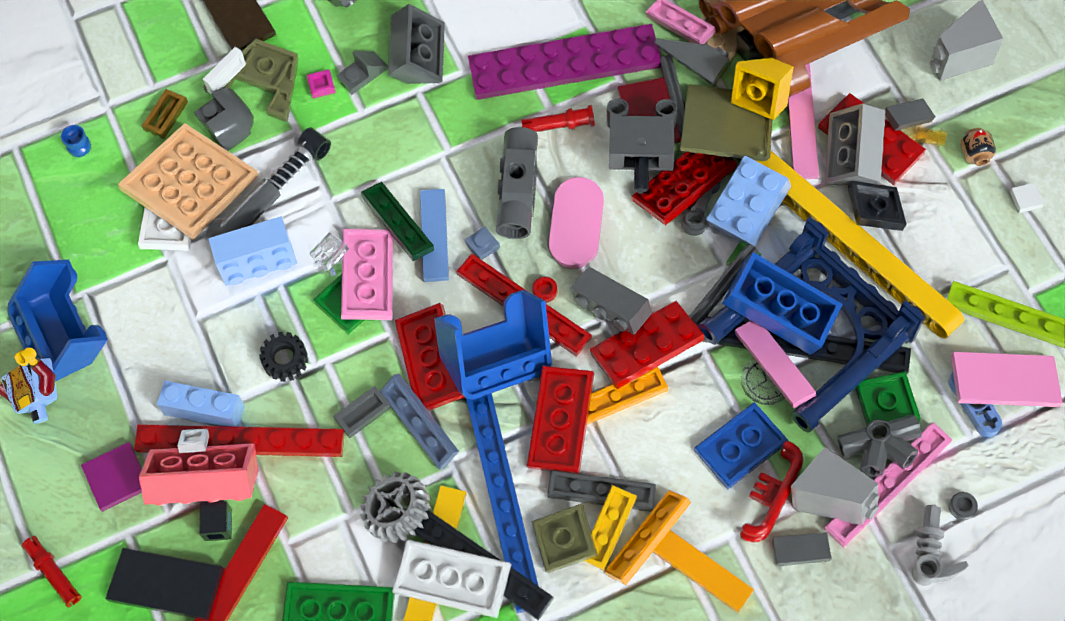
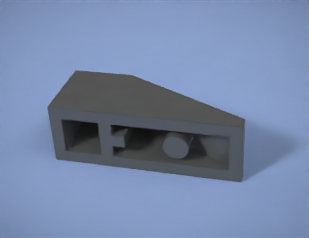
(699, 58)

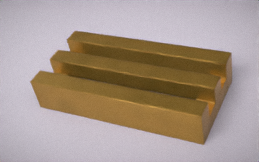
(168, 116)

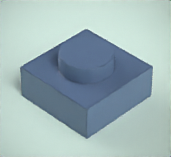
(482, 243)

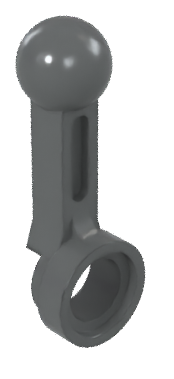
(697, 212)

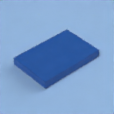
(741, 445)

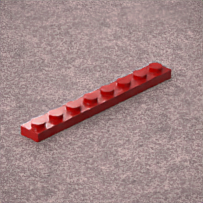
(267, 440)

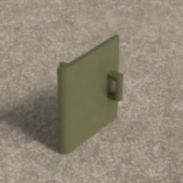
(721, 128)

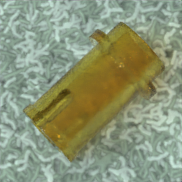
(930, 136)

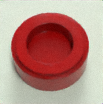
(545, 288)

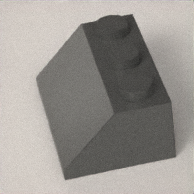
(416, 47)

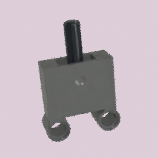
(641, 141)

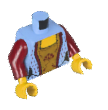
(30, 385)

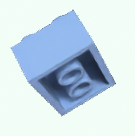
(749, 202)
(253, 251)

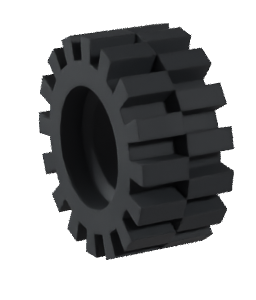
(279, 343)

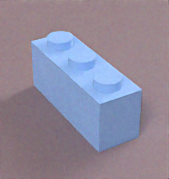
(200, 404)

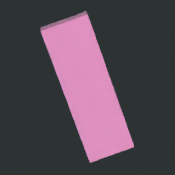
(680, 21)

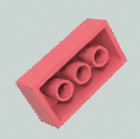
(208, 476)

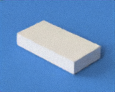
(224, 70)

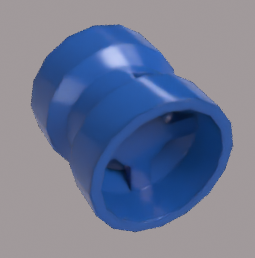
(76, 140)

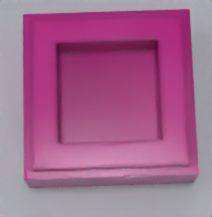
(321, 83)

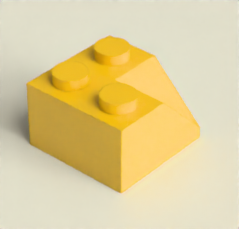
(762, 86)

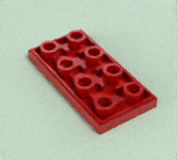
(679, 188)

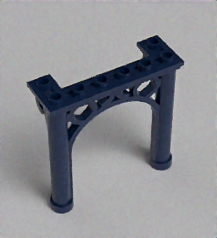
(903, 325)

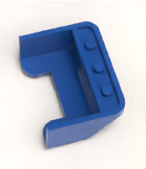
(50, 321)
(497, 353)

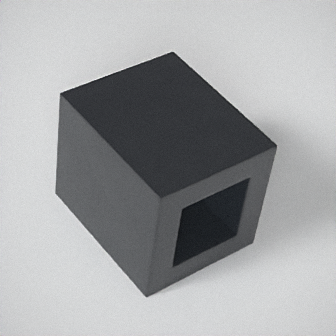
(215, 521)

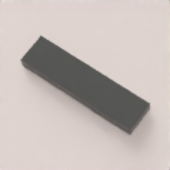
(595, 489)

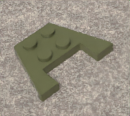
(270, 70)

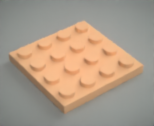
(188, 180)

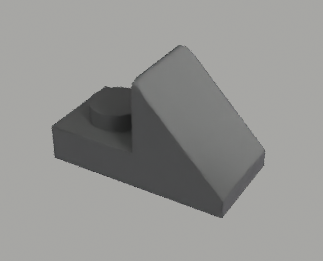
(362, 71)

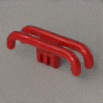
(773, 494)

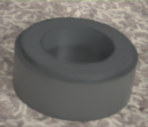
(963, 506)

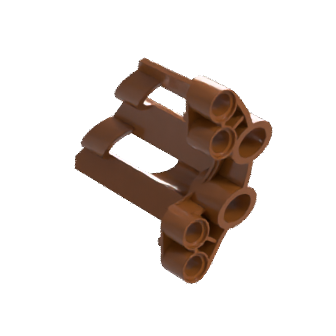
(801, 29)

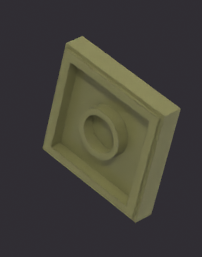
(564, 538)

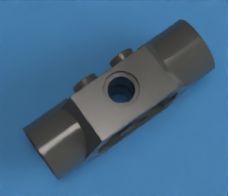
(517, 183)

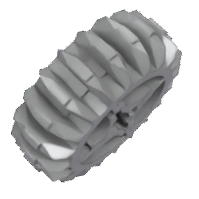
(388, 521)

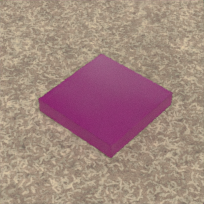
(114, 476)

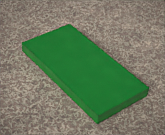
(337, 602)

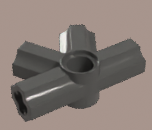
(877, 450)

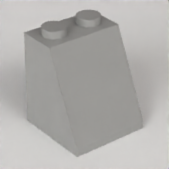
(967, 44)
(835, 490)

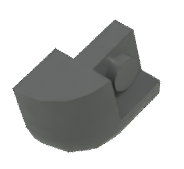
(226, 118)

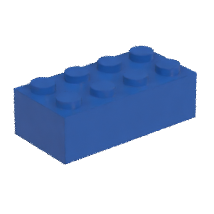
(782, 303)

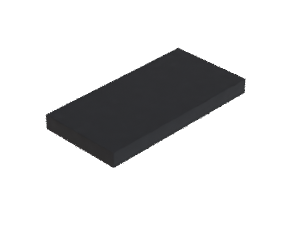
(165, 584)

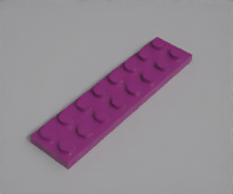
(564, 61)

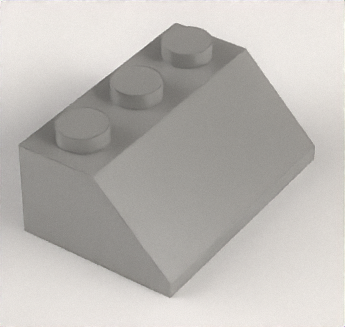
(855, 145)

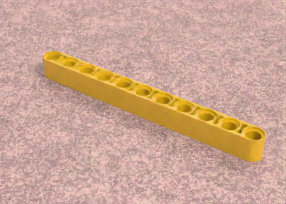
(867, 252)

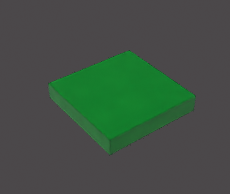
(331, 302)
(887, 398)

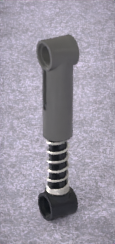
(310, 146)

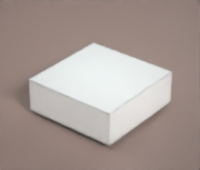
(1026, 197)
(193, 440)

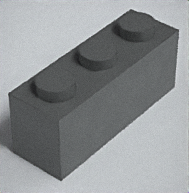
(611, 300)

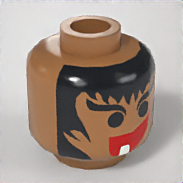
(978, 146)

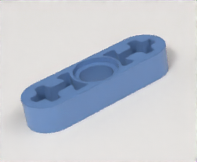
(978, 421)

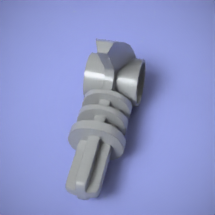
(929, 551)

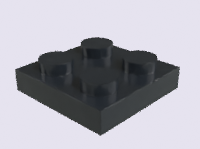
(877, 206)

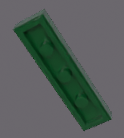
(397, 221)

